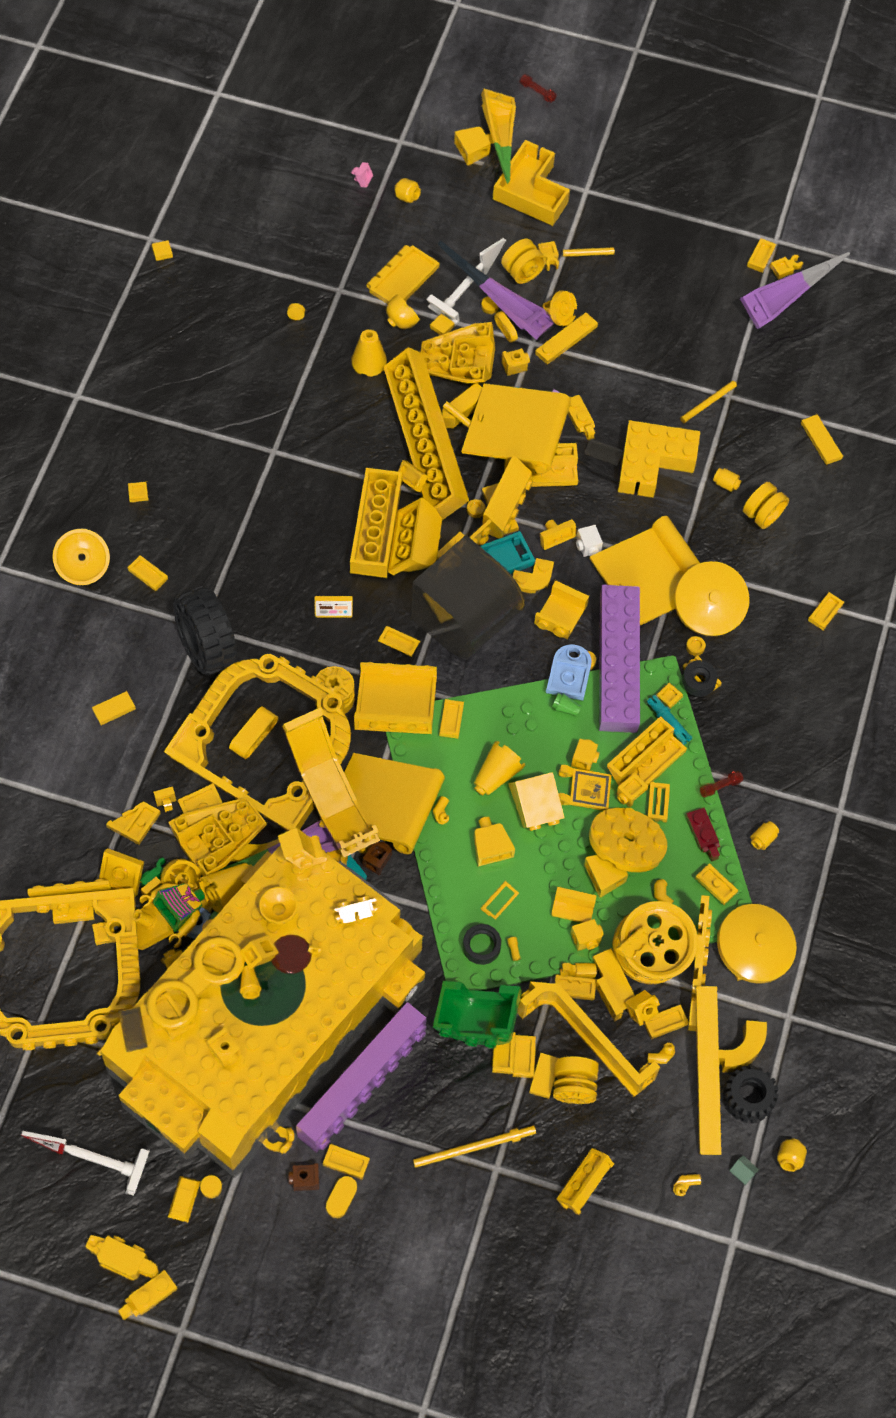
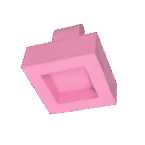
(363, 174)

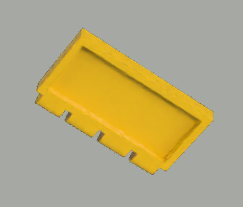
(402, 274)

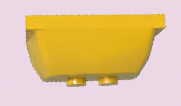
(415, 537)

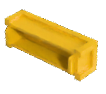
(585, 1180)

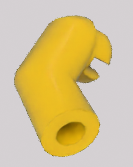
(439, 812)
(660, 891)
(663, 1056)
(684, 1182)

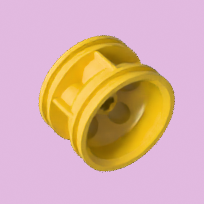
(684, 948)

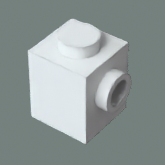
(589, 541)

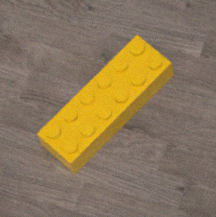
(376, 522)

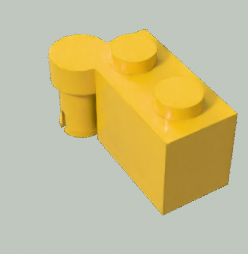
(302, 849)

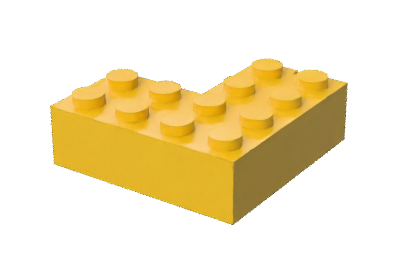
(528, 187)
(653, 448)

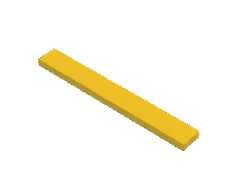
(708, 1070)

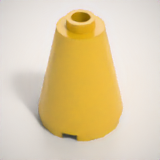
(369, 354)
(497, 769)
(223, 885)

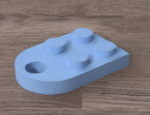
(568, 673)

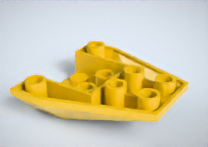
(462, 354)
(217, 833)

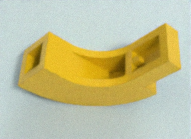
(753, 1040)

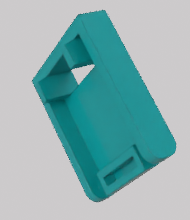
(506, 554)

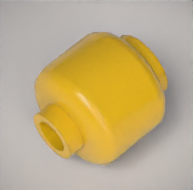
(407, 190)
(791, 1155)

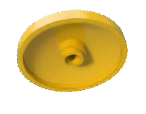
(711, 598)
(756, 943)

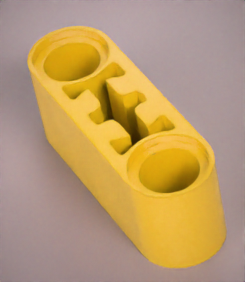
(253, 732)

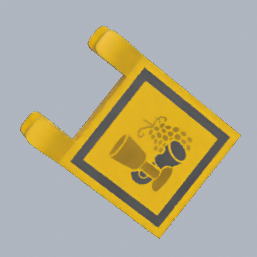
(587, 788)

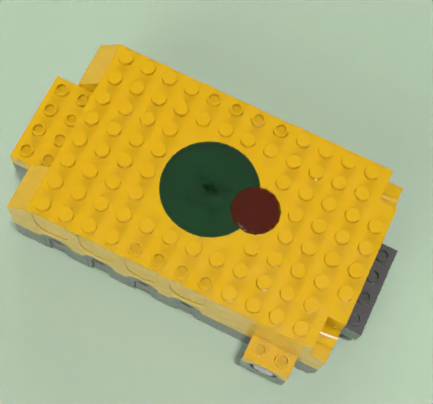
(288, 1033)

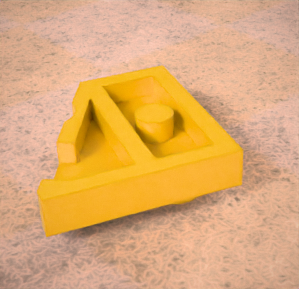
(136, 822)

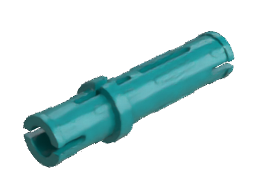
(664, 712)

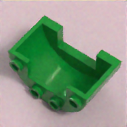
(477, 1015)

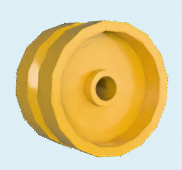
(523, 261)
(765, 505)

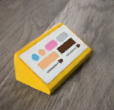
(333, 606)

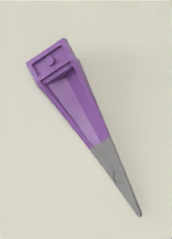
(770, 300)

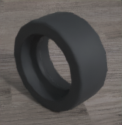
(482, 929)

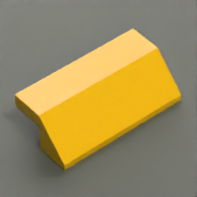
(562, 471)
(648, 754)

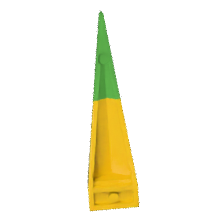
(500, 115)

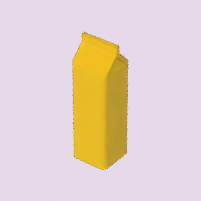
(465, 403)

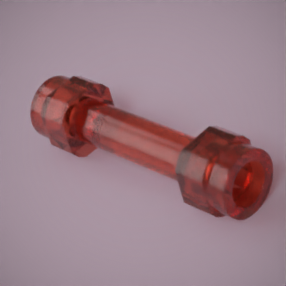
(549, 95)
(733, 779)

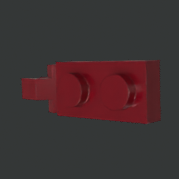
(704, 833)

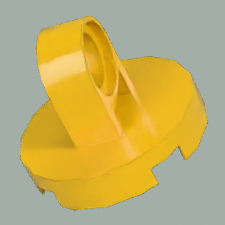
(561, 308)

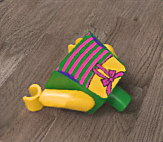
(178, 906)

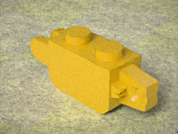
(121, 1258)

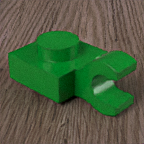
(155, 872)

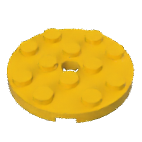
(640, 854)

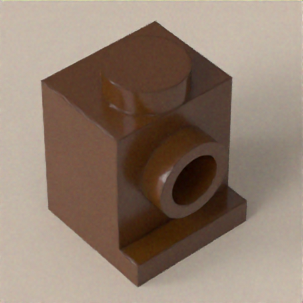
(374, 864)
(308, 1183)

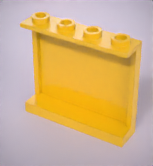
(396, 698)

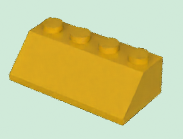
(507, 497)

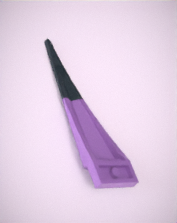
(521, 311)

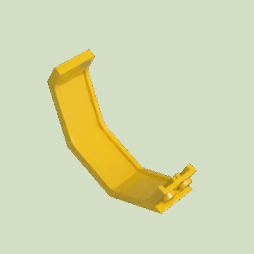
(328, 783)

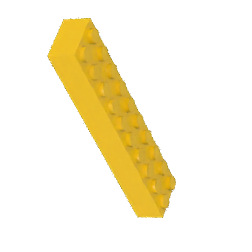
(425, 431)

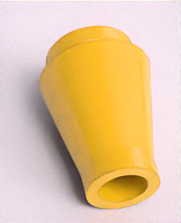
(249, 985)

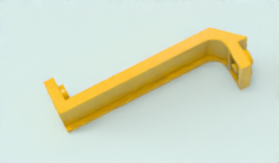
(556, 996)

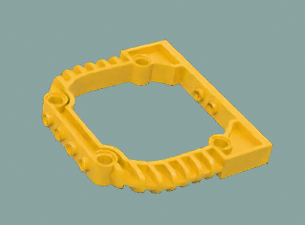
(190, 749)
(117, 910)

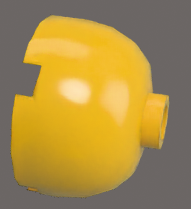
(400, 313)
(180, 872)

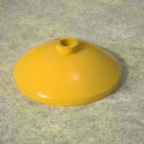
(76, 543)

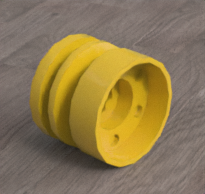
(341, 681)
(575, 1080)

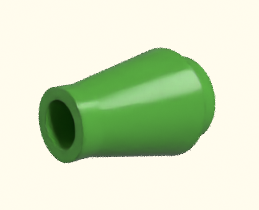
(565, 704)

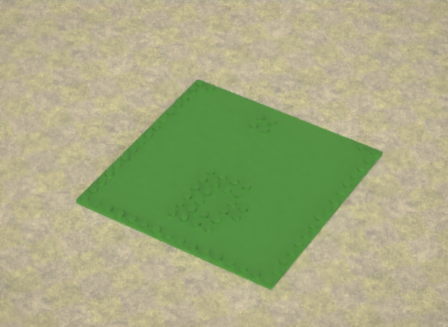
(556, 853)

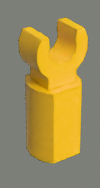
(584, 970)

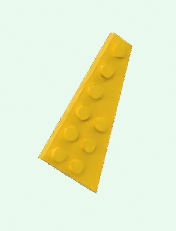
(701, 955)

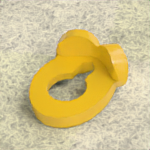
(281, 1147)

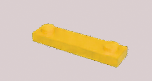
(566, 338)

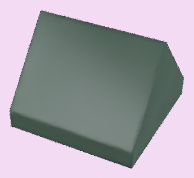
(744, 1170)

